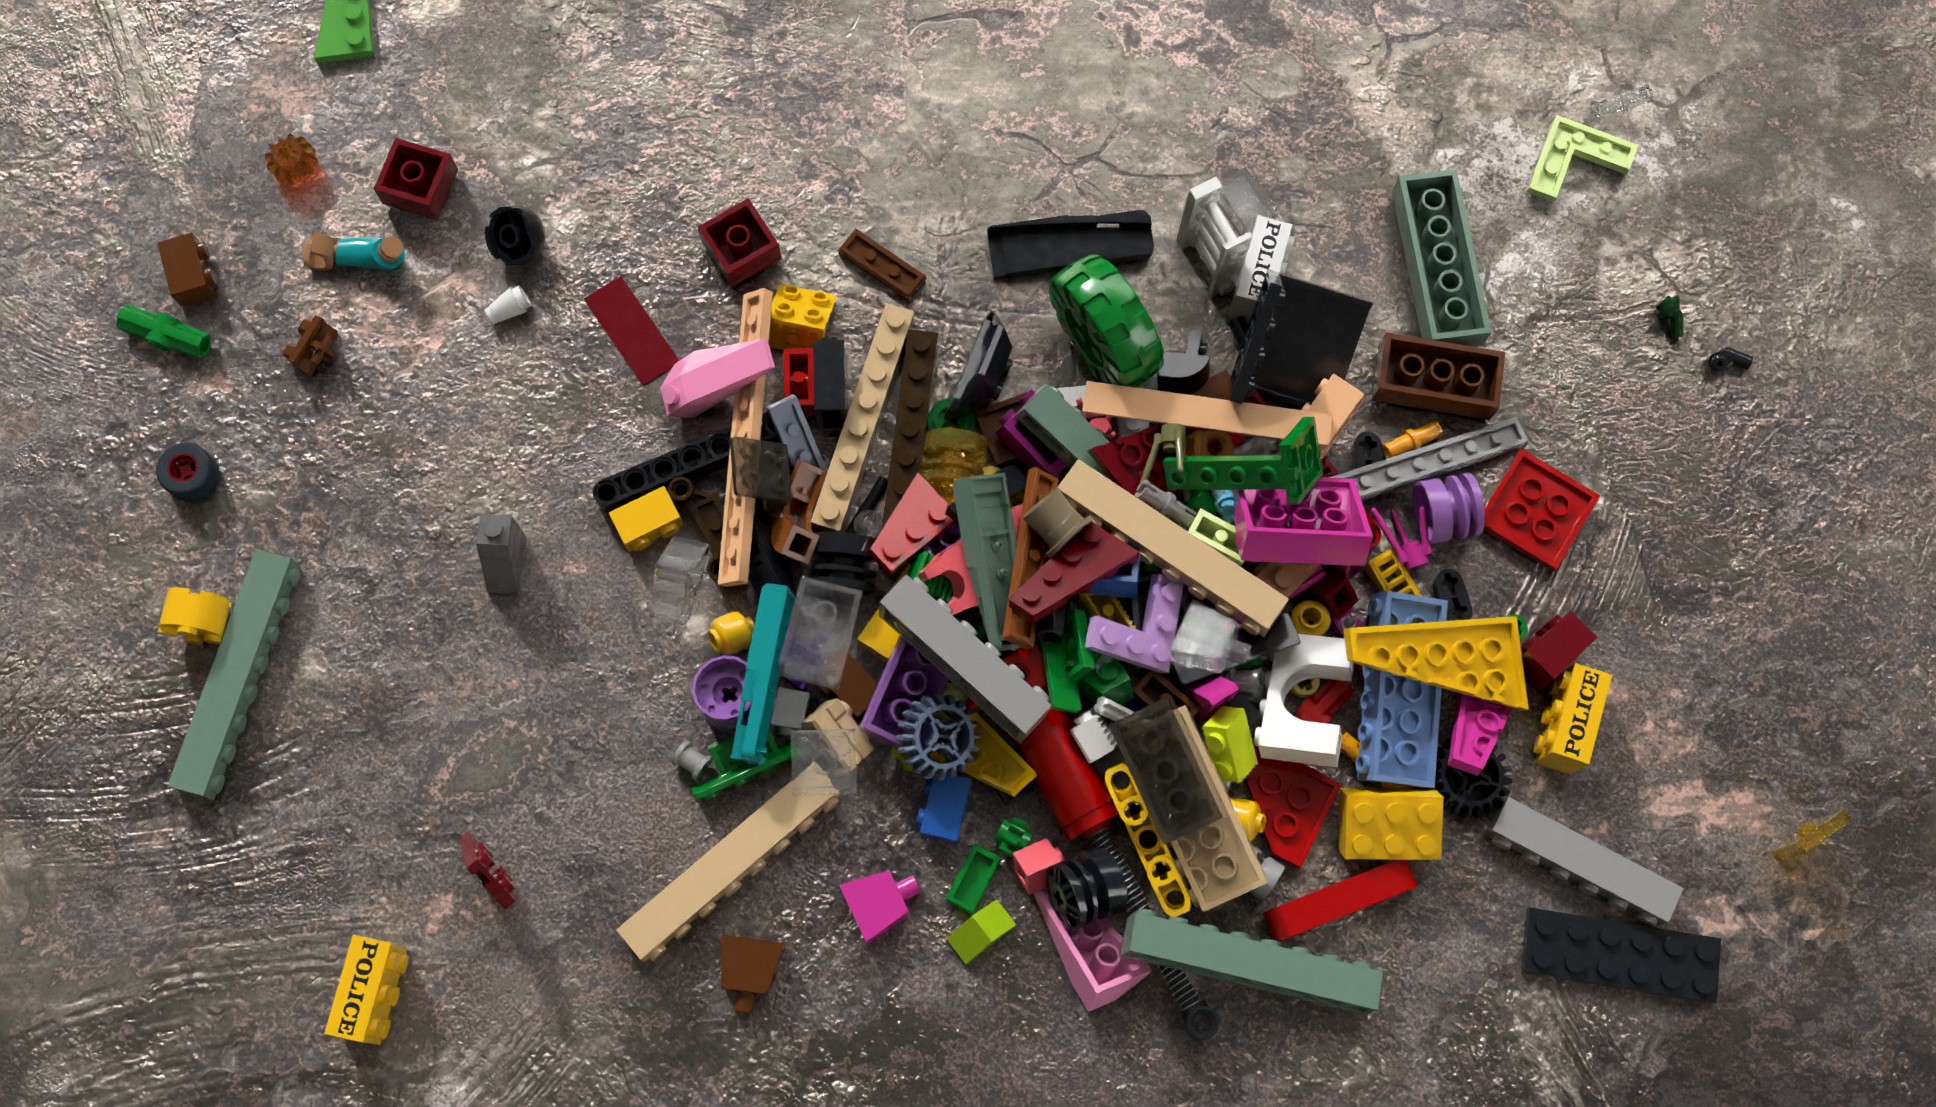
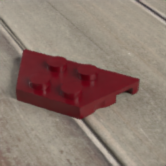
(480, 862)

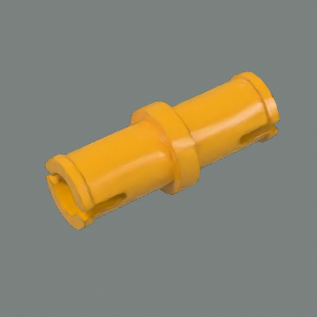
(1412, 439)

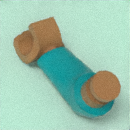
(364, 252)

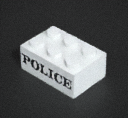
(1267, 250)

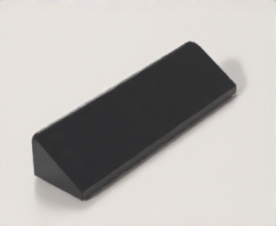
(1279, 637)

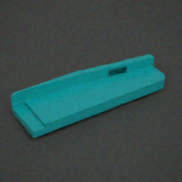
(762, 673)

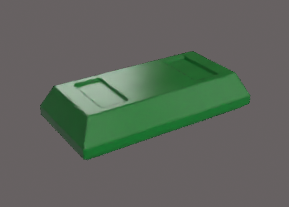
(973, 879)

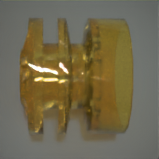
(952, 456)

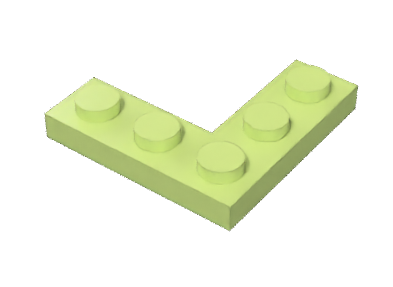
(1569, 139)

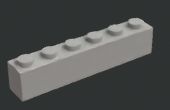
(1584, 862)

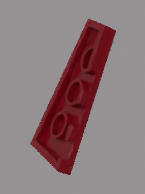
(1071, 571)

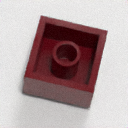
(416, 178)
(739, 242)
(1554, 648)

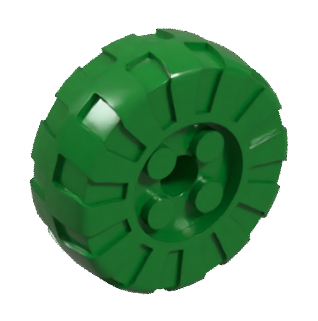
(1106, 322)

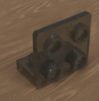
(761, 472)

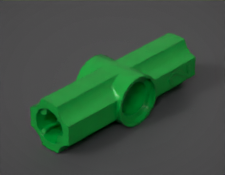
(163, 331)

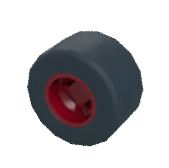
(185, 461)

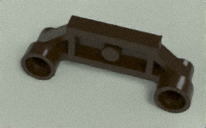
(708, 514)

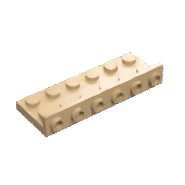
(1219, 856)

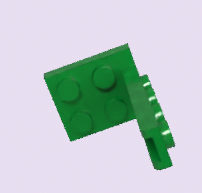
(1293, 470)

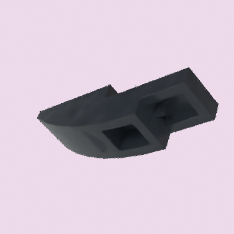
(766, 563)

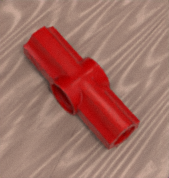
(1325, 702)

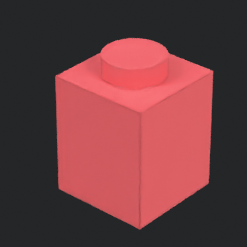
(1033, 862)

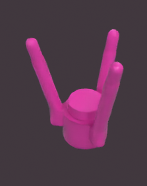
(1410, 553)

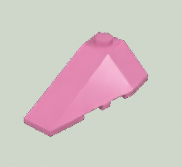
(713, 375)
(1093, 957)

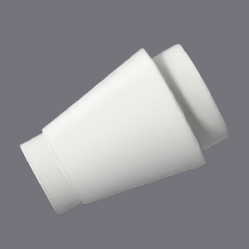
(508, 305)

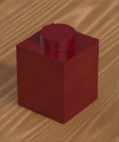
(1334, 593)

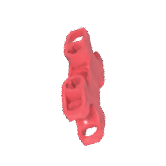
(952, 565)

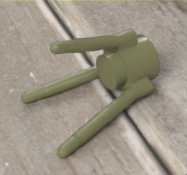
(1173, 442)

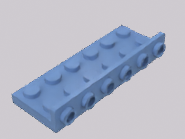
(1399, 713)

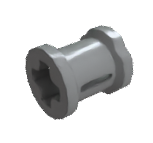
(691, 760)

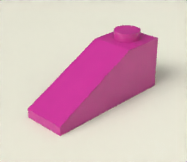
(1210, 694)

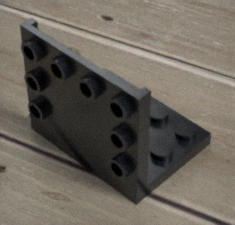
(1296, 340)

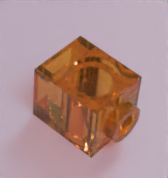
(1219, 441)

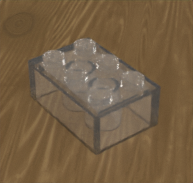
(820, 633)

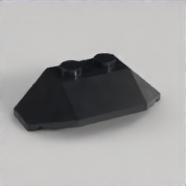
(982, 370)

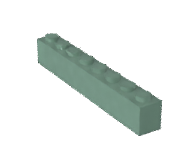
(235, 675)
(1251, 962)

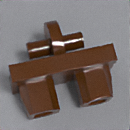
(312, 346)

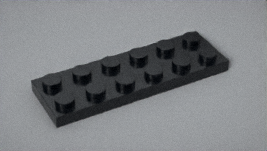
(1621, 955)

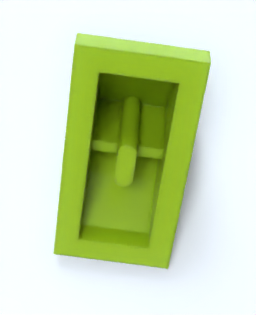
(980, 931)

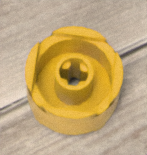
(194, 616)

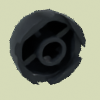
(515, 235)

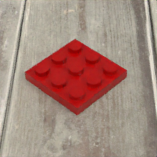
(1538, 510)

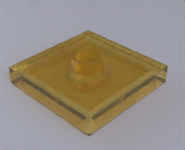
(1811, 834)

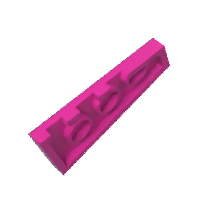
(1475, 732)

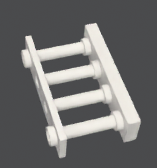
(1212, 236)

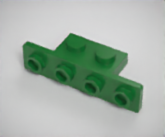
(1068, 663)
(734, 771)

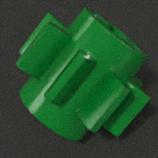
(1013, 836)

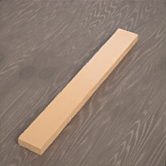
(1199, 412)

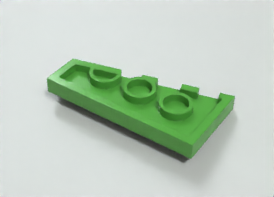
(345, 31)

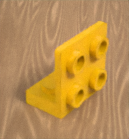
(799, 317)

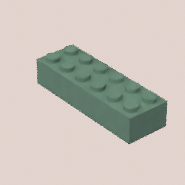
(1441, 258)

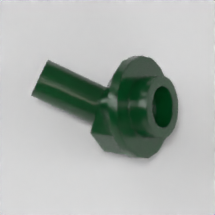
(1671, 309)

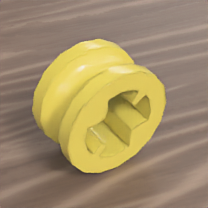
(1302, 693)

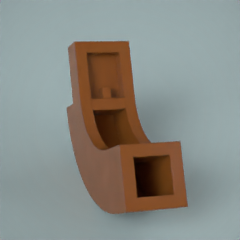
(791, 525)

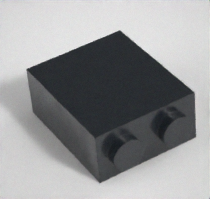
(830, 383)

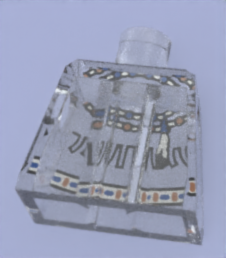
(1207, 640)

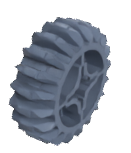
(955, 753)

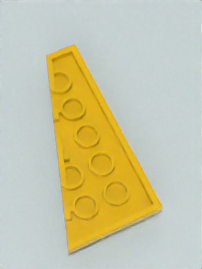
(1457, 655)

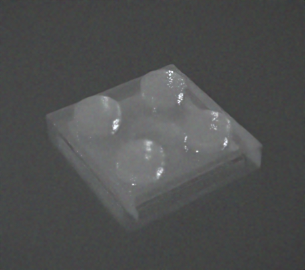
(824, 762)

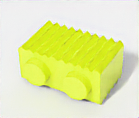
(1230, 743)

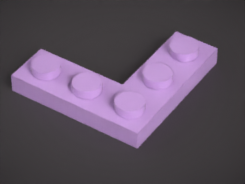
(1151, 645)

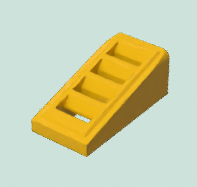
(1378, 577)

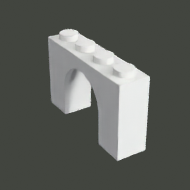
(1284, 735)

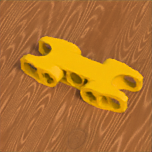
(1150, 856)

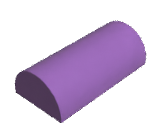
(903, 681)

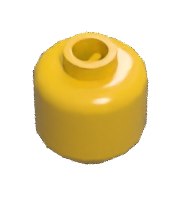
(1311, 618)
(731, 633)
(1250, 816)

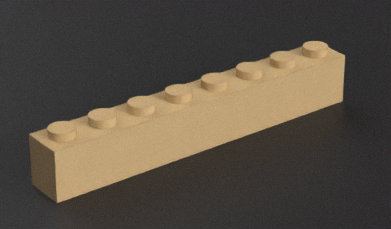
(863, 421)
(1173, 550)
(721, 870)

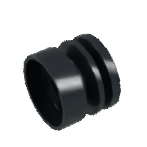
(845, 560)
(1086, 888)

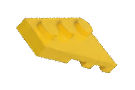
(995, 761)

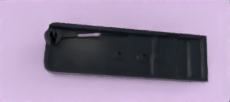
(1061, 240)

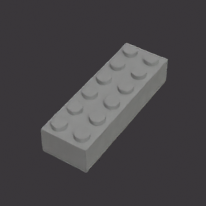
(964, 658)

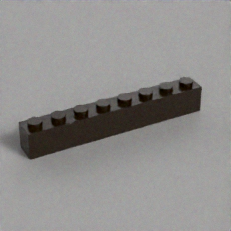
(911, 417)

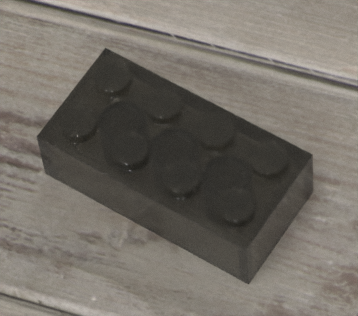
(1168, 770)

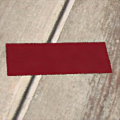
(631, 330)

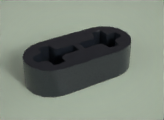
(1358, 453)
(1458, 591)

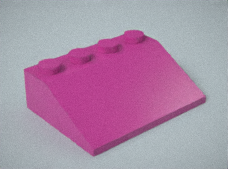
(1322, 529)

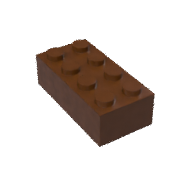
(1438, 376)

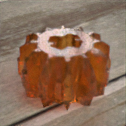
(291, 159)

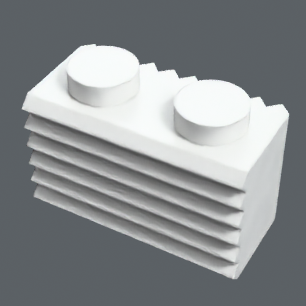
(1093, 735)

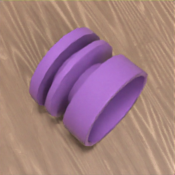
(1450, 507)
(713, 685)

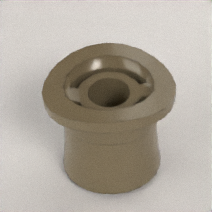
(1055, 521)

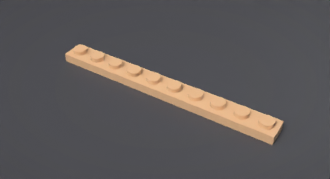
(745, 423)

